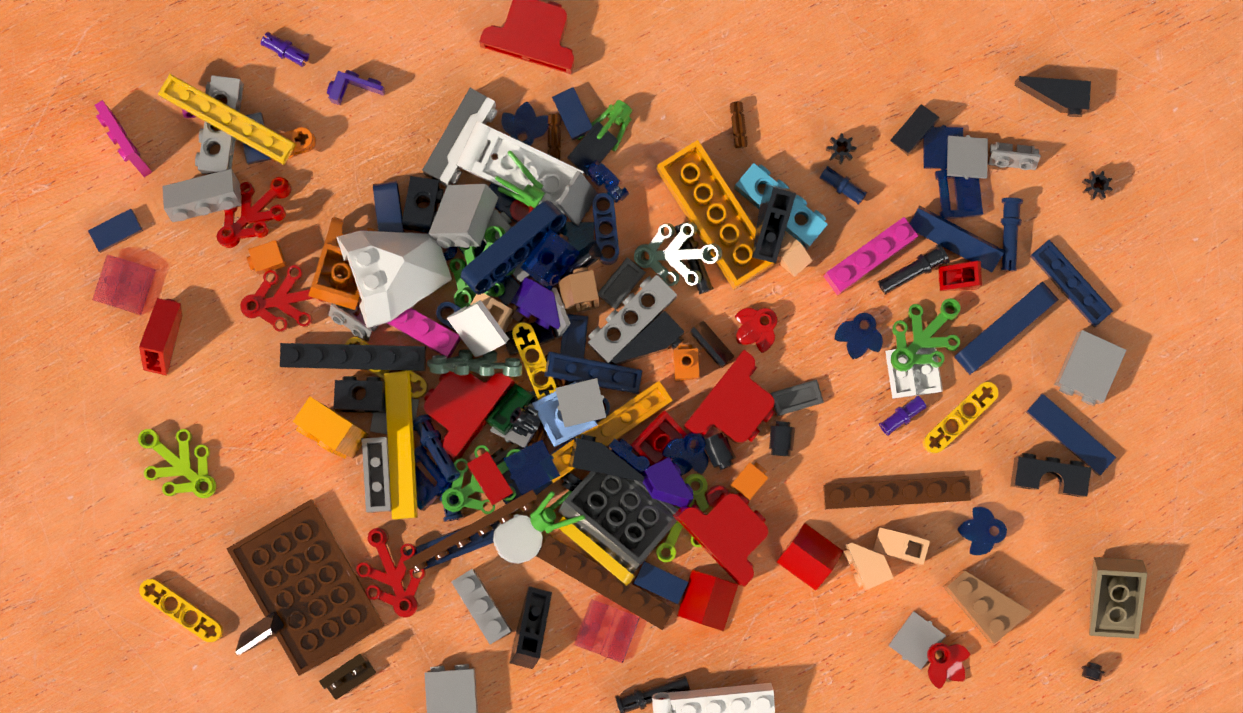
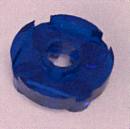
(603, 176)

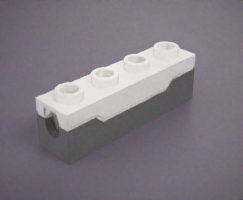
(446, 154)

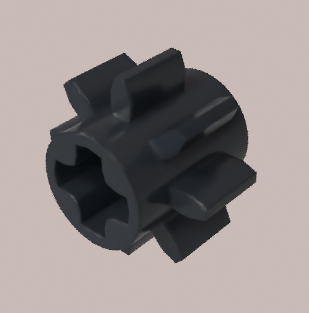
(843, 154)
(1097, 191)
(525, 420)

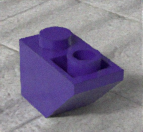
(537, 301)
(666, 484)

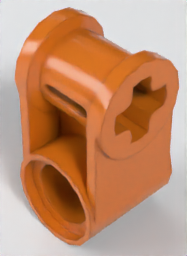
(296, 136)

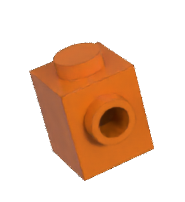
(266, 257)
(686, 363)
(750, 480)

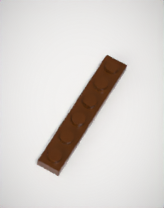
(897, 492)
(462, 538)
(605, 582)

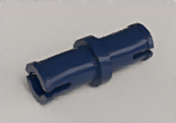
(843, 185)

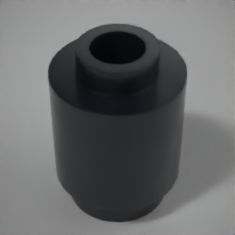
(781, 439)
(719, 451)

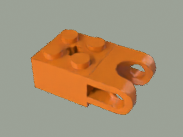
(331, 263)

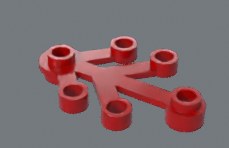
(231, 233)
(280, 300)
(392, 576)

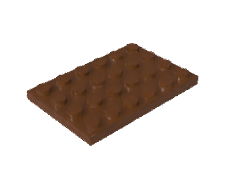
(308, 581)

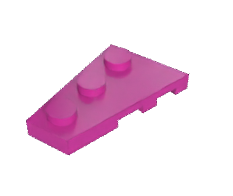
(118, 135)

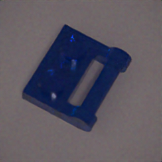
(966, 193)
(623, 450)
(426, 491)

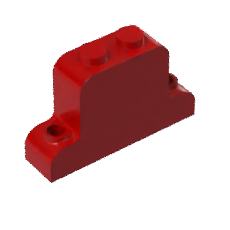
(532, 34)
(734, 404)
(463, 405)
(727, 532)

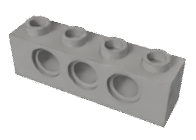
(208, 164)
(663, 298)

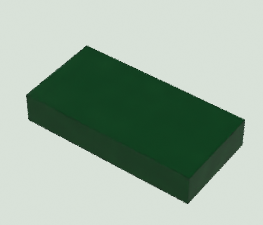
(500, 416)

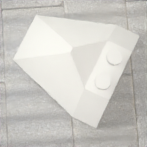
(393, 271)

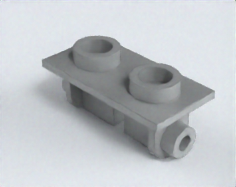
(1024, 158)
(346, 317)

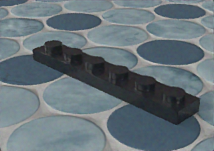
(353, 357)

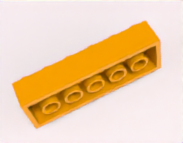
(714, 211)
(329, 429)

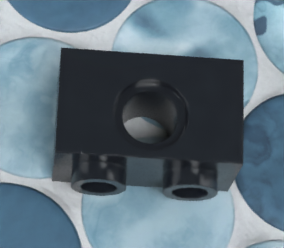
(420, 191)
(346, 400)

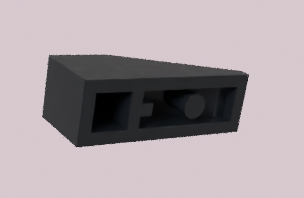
(1060, 94)
(772, 222)
(652, 340)
(597, 458)
(531, 628)

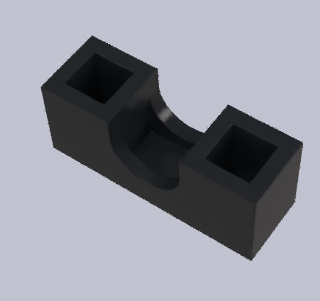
(1072, 477)

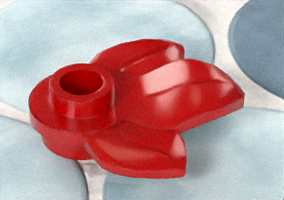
(754, 330)
(947, 666)

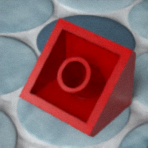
(656, 437)
(810, 556)
(707, 600)

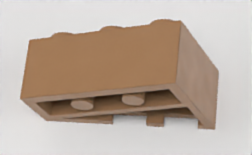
(578, 291)
(985, 606)

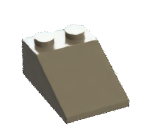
(1117, 597)

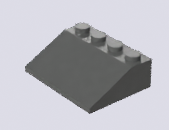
(619, 517)

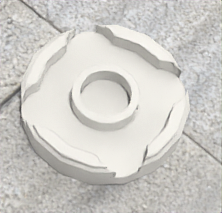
(517, 540)

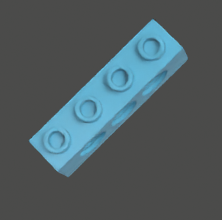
(806, 233)

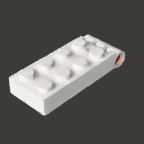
(545, 168)
(734, 699)

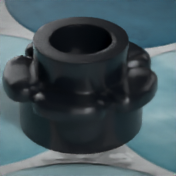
(570, 481)
(1092, 671)

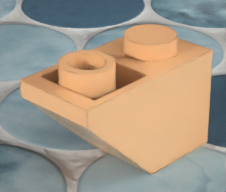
(793, 255)
(499, 311)
(901, 546)
(869, 566)

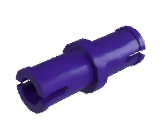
(285, 49)
(902, 415)

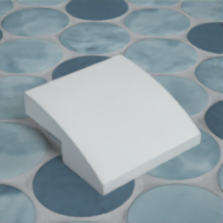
(478, 328)
(919, 380)

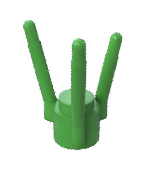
(619, 114)
(531, 194)
(544, 518)

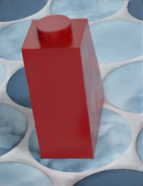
(160, 336)

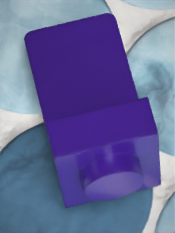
(338, 87)

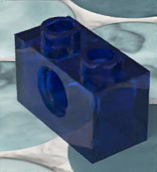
(550, 248)

